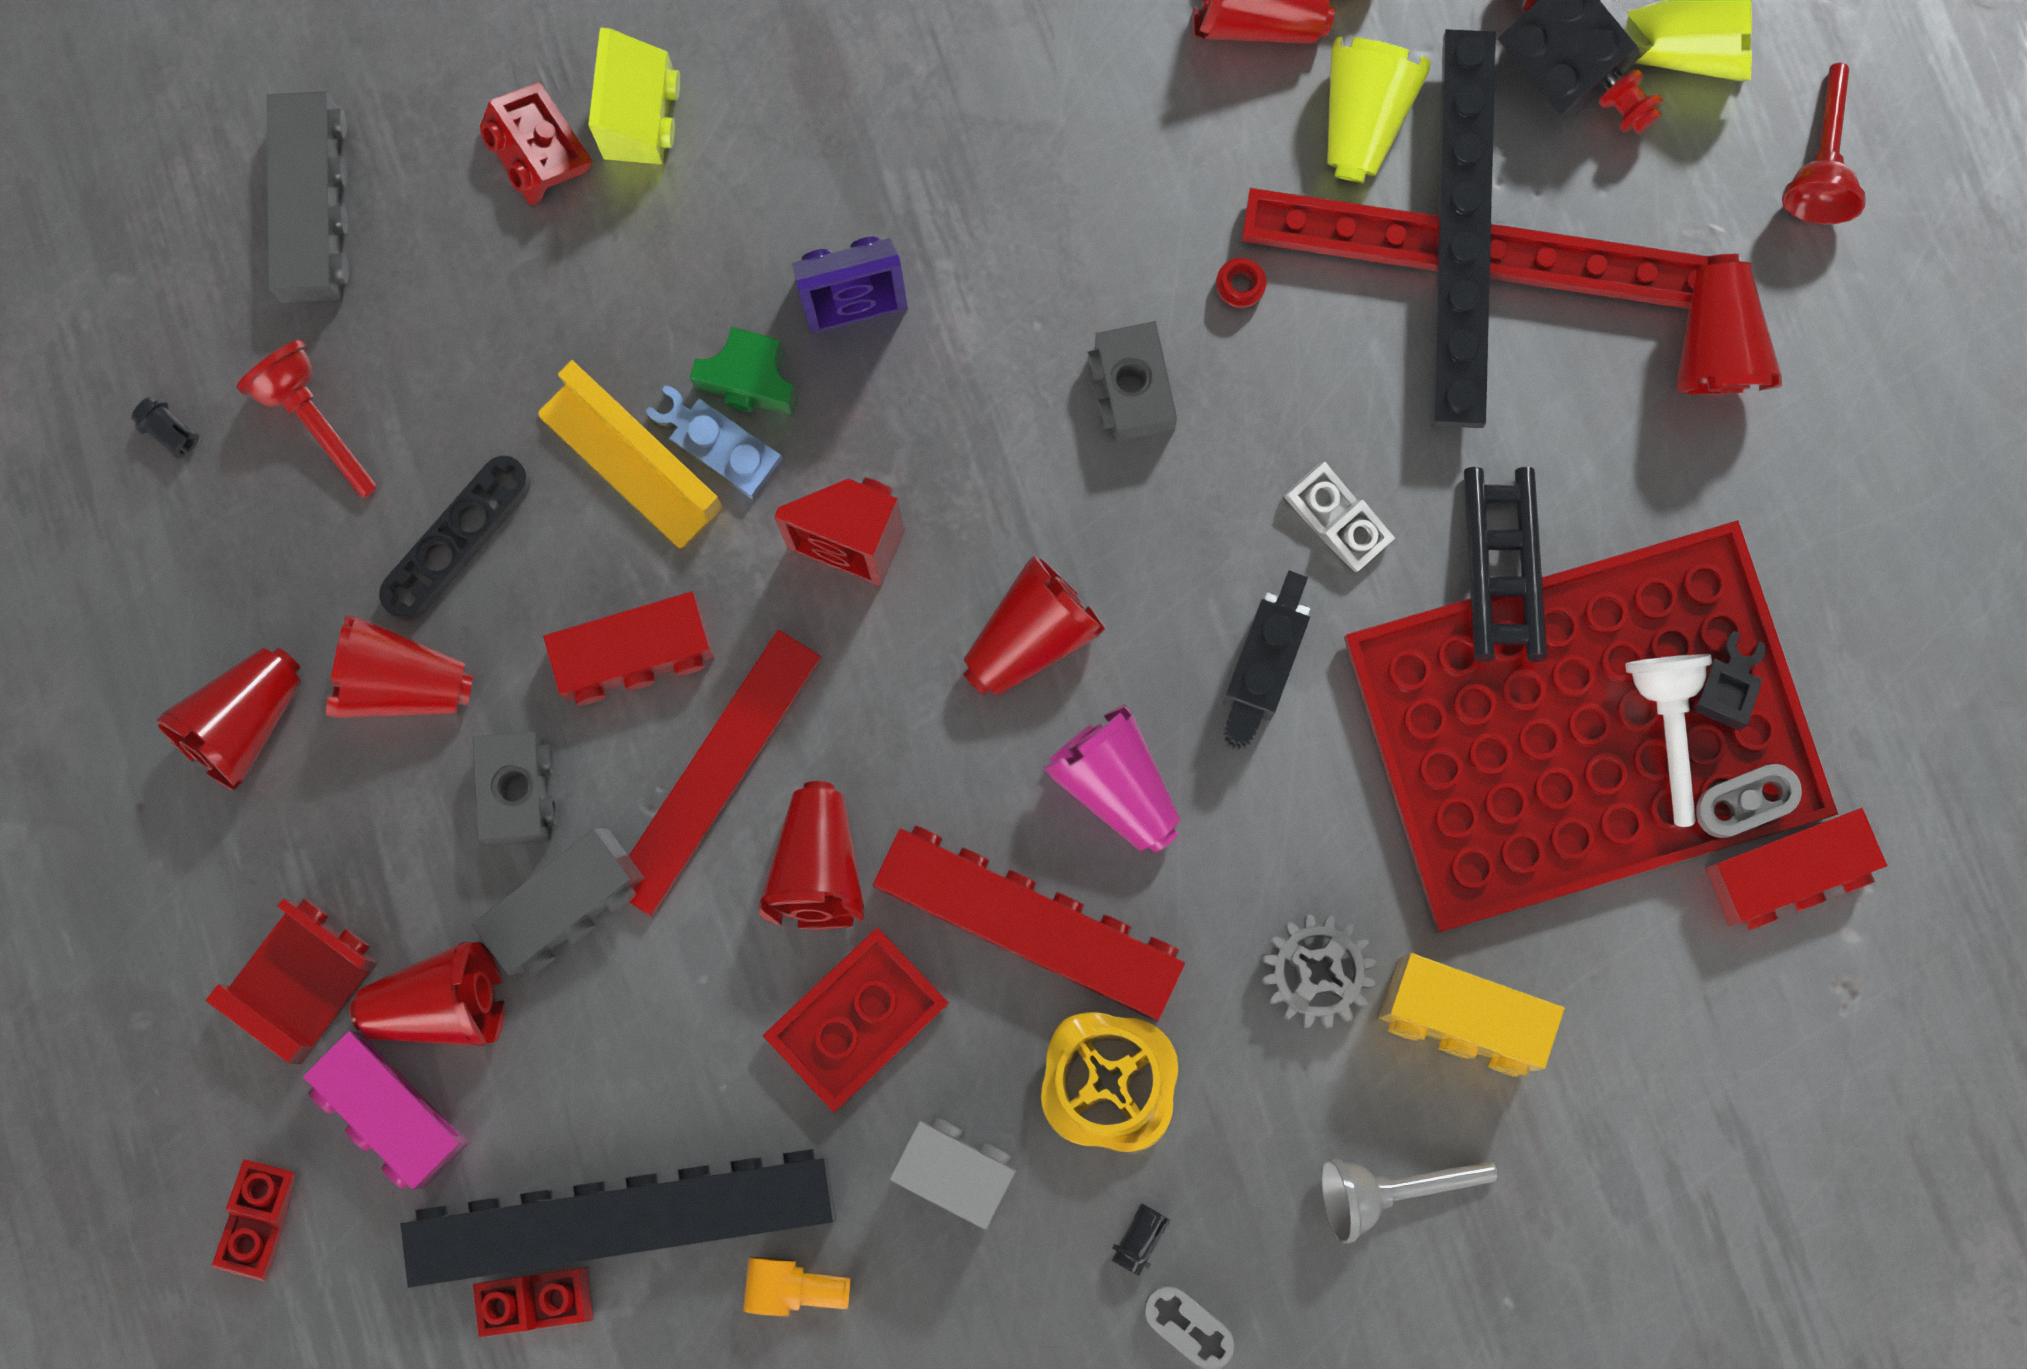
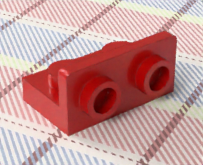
(532, 141)

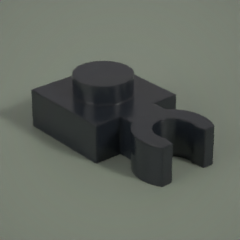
(1728, 687)

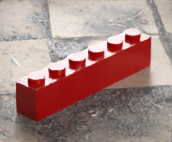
(1030, 924)

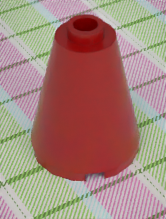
(1263, 20)
(1726, 333)
(1030, 630)
(392, 676)
(233, 715)
(814, 864)
(435, 1000)

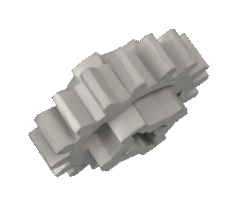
(1332, 952)

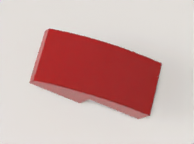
(255, 1220)
(532, 1302)

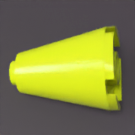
(1698, 36)
(1368, 103)

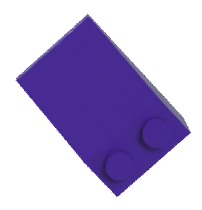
(850, 283)

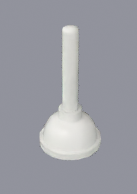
(1670, 684)

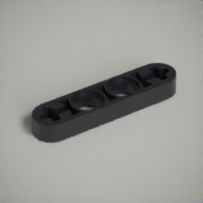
(448, 532)

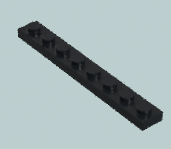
(1464, 229)

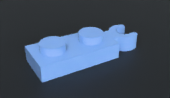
(718, 443)

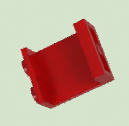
(295, 982)

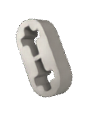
(1180, 1337)

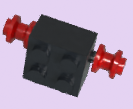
(1578, 52)

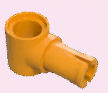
(779, 1286)

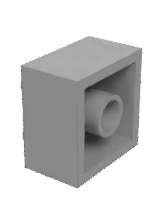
(953, 1172)

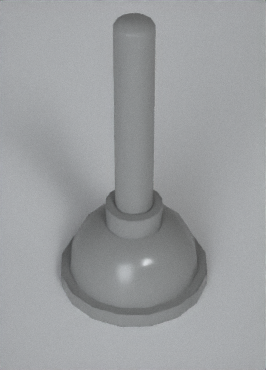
(1356, 1197)

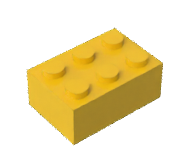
(1470, 1015)

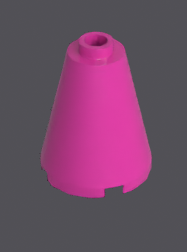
(1118, 780)

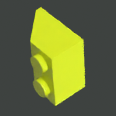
(632, 99)

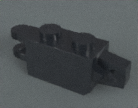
(1265, 661)

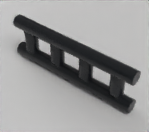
(1484, 586)

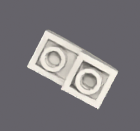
(1338, 516)

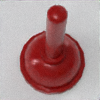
(1826, 187)
(284, 381)

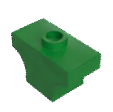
(746, 374)

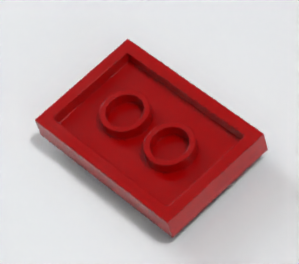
(855, 1020)

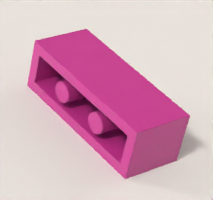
(384, 1112)

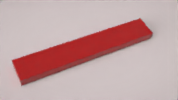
(719, 767)

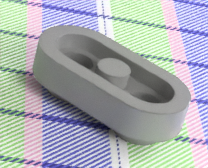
(1746, 801)

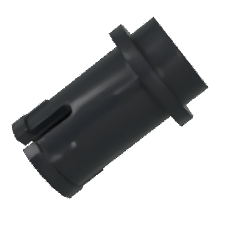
(155, 419)
(1140, 1240)

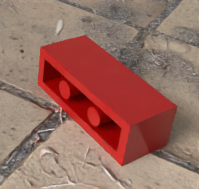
(629, 649)
(1797, 870)

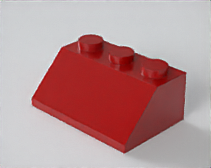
(846, 527)

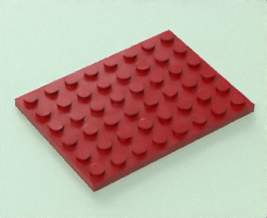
(1558, 768)

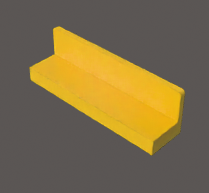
(629, 457)

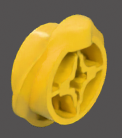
(1075, 1038)

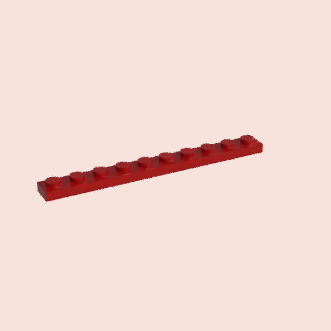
(1515, 253)

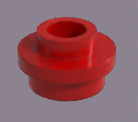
(1246, 269)

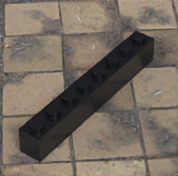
(617, 1221)

